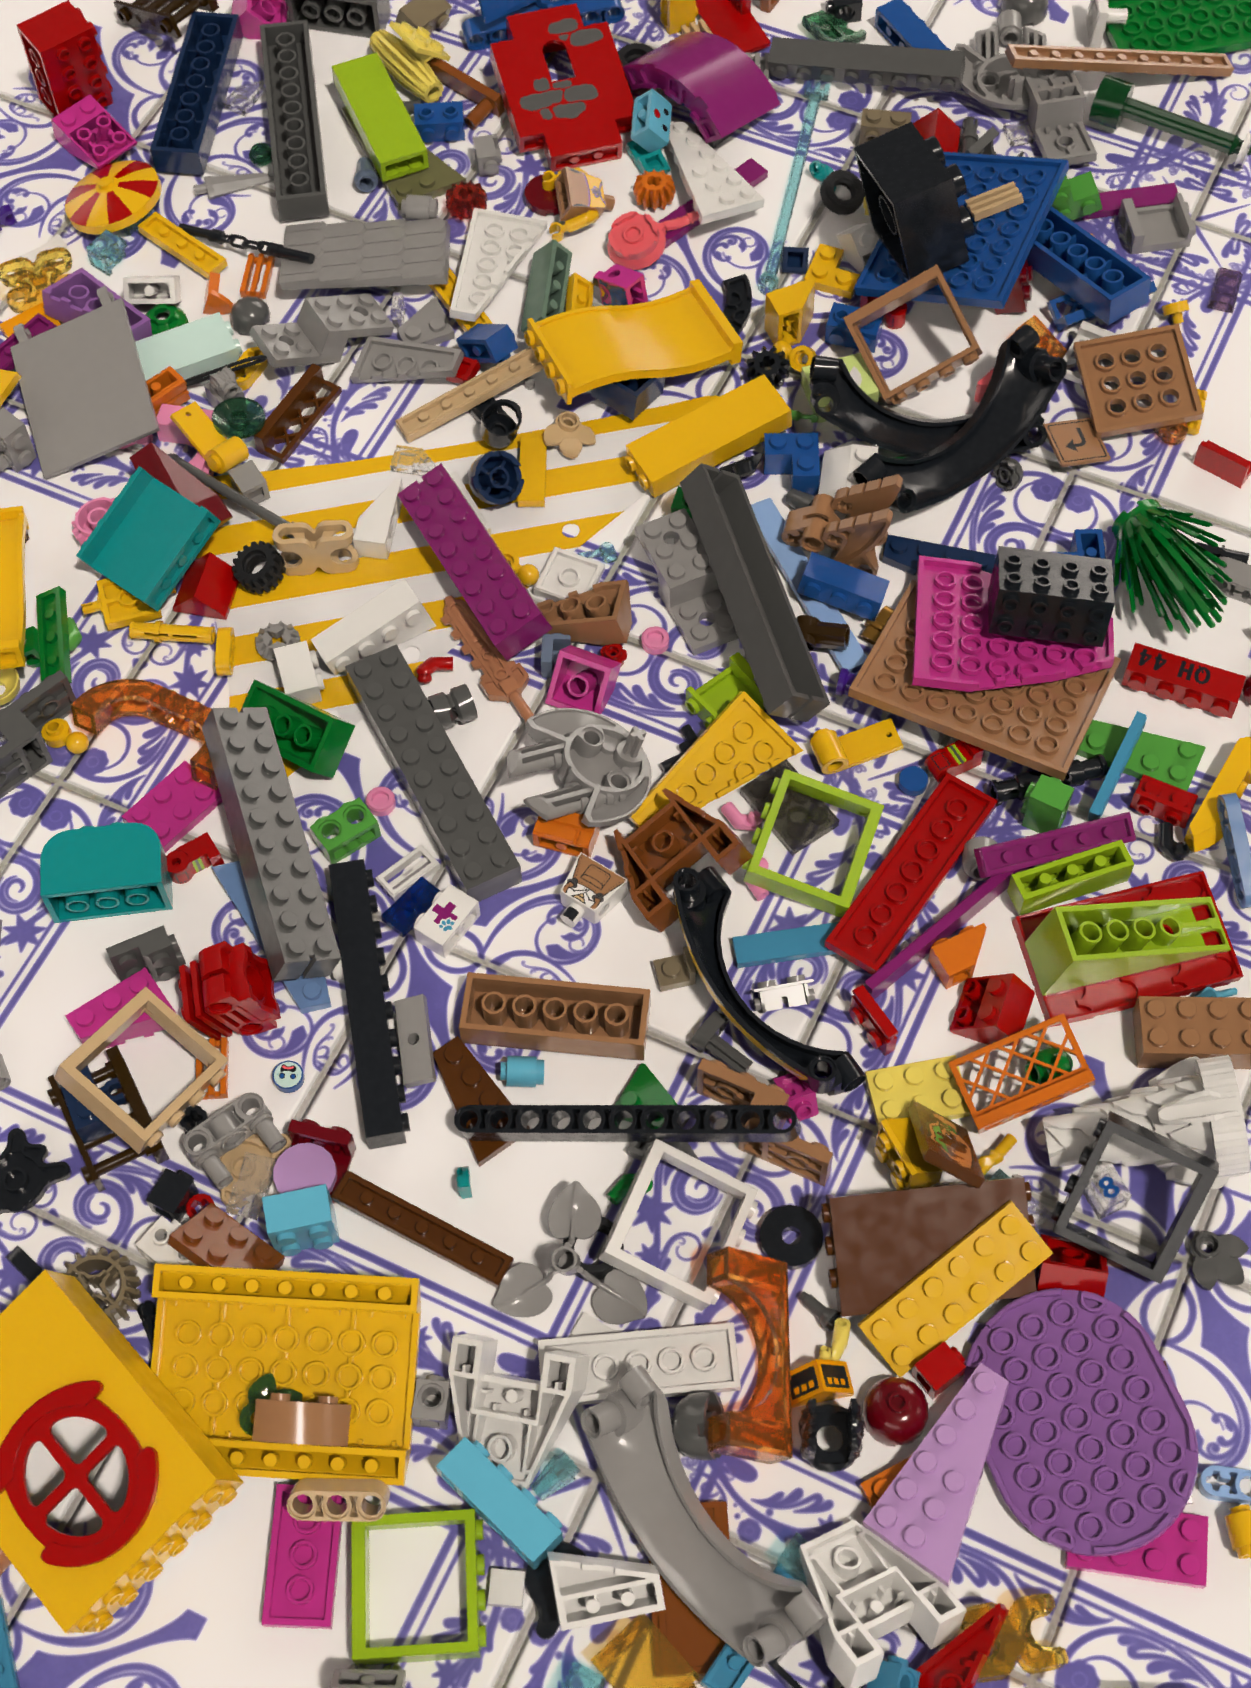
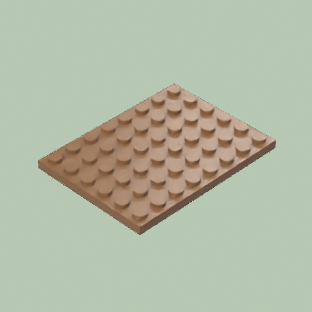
(1024, 723)

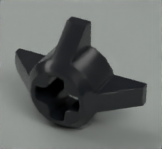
(744, 466)

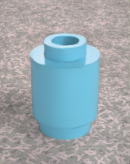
(522, 1071)

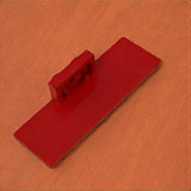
(733, 22)

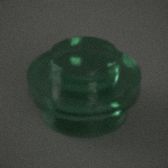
(260, 154)

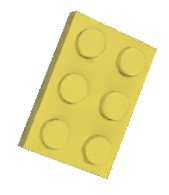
(925, 1082)

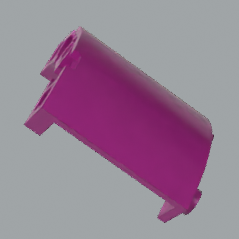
(709, 78)

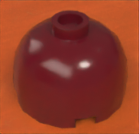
(895, 1411)

